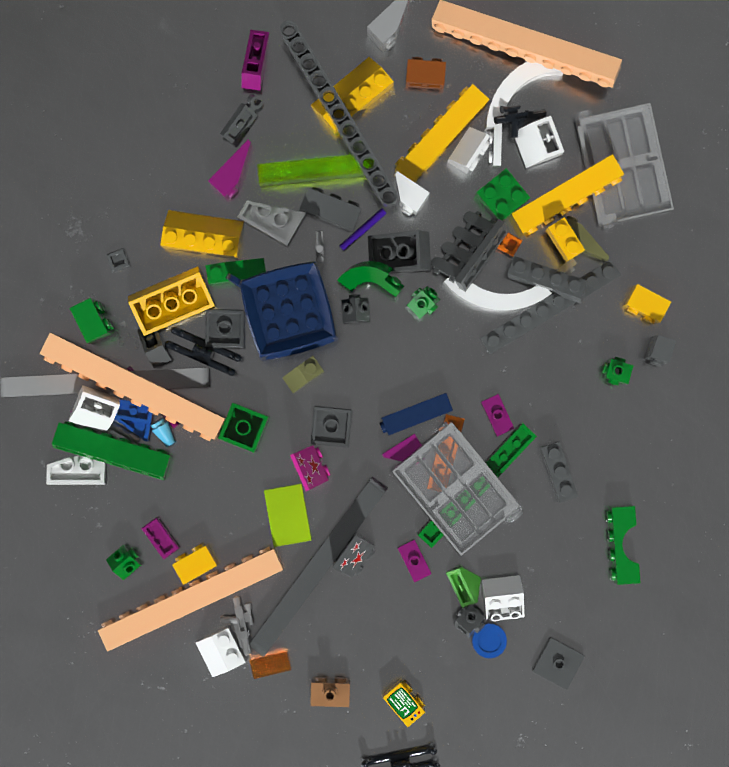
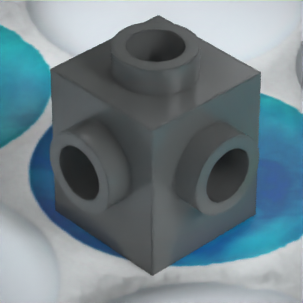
(355, 309)
(470, 620)

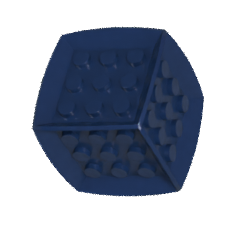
(287, 310)

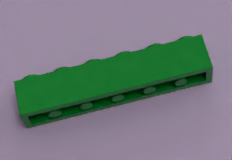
(111, 451)

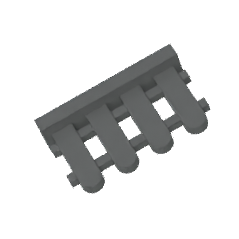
(480, 252)

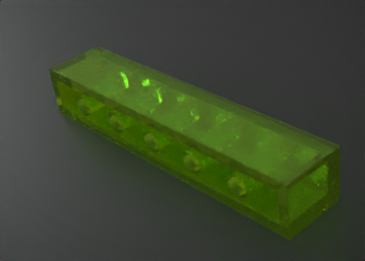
(310, 170)

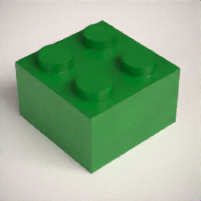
(502, 195)
(92, 321)
(243, 427)

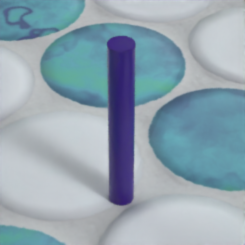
(362, 229)

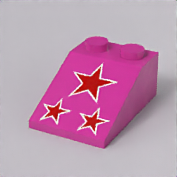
(310, 467)

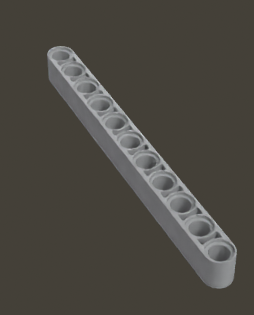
(72, 383)

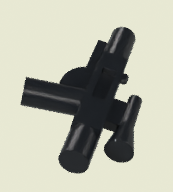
(517, 119)

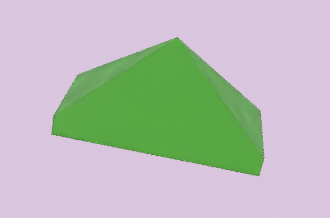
(465, 585)

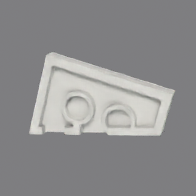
(271, 220)
(76, 471)

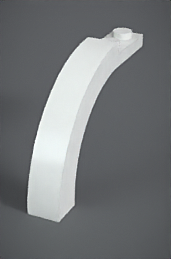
(514, 82)
(504, 302)

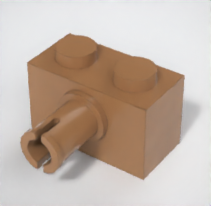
(330, 692)

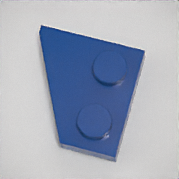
(135, 418)

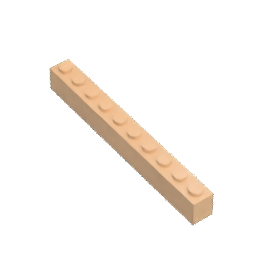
(526, 43)
(133, 386)
(190, 599)

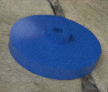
(490, 641)

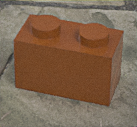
(425, 73)

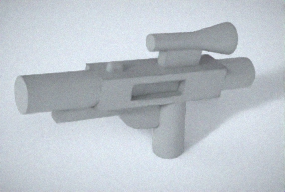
(319, 246)
(238, 624)

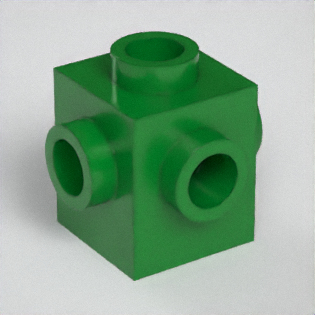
(424, 301)
(624, 371)
(123, 562)

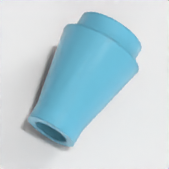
(163, 431)

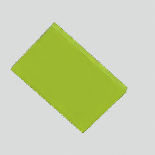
(287, 515)

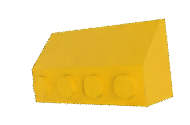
(357, 91)
(202, 234)
(170, 301)

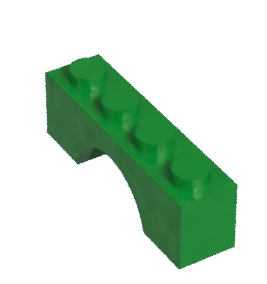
(621, 520)

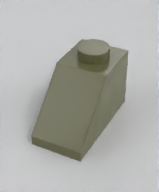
(303, 374)

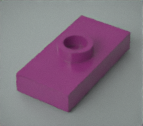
(497, 415)
(160, 538)
(414, 560)

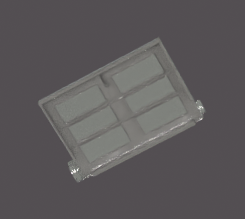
(634, 142)
(456, 488)

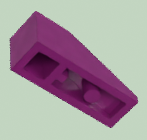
(255, 60)
(229, 176)

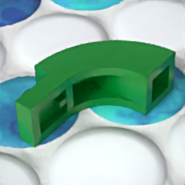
(371, 272)

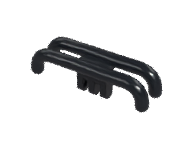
(202, 354)
(401, 758)

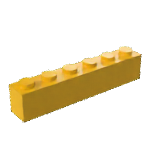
(443, 133)
(568, 194)

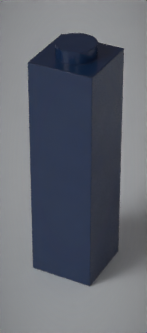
(416, 414)

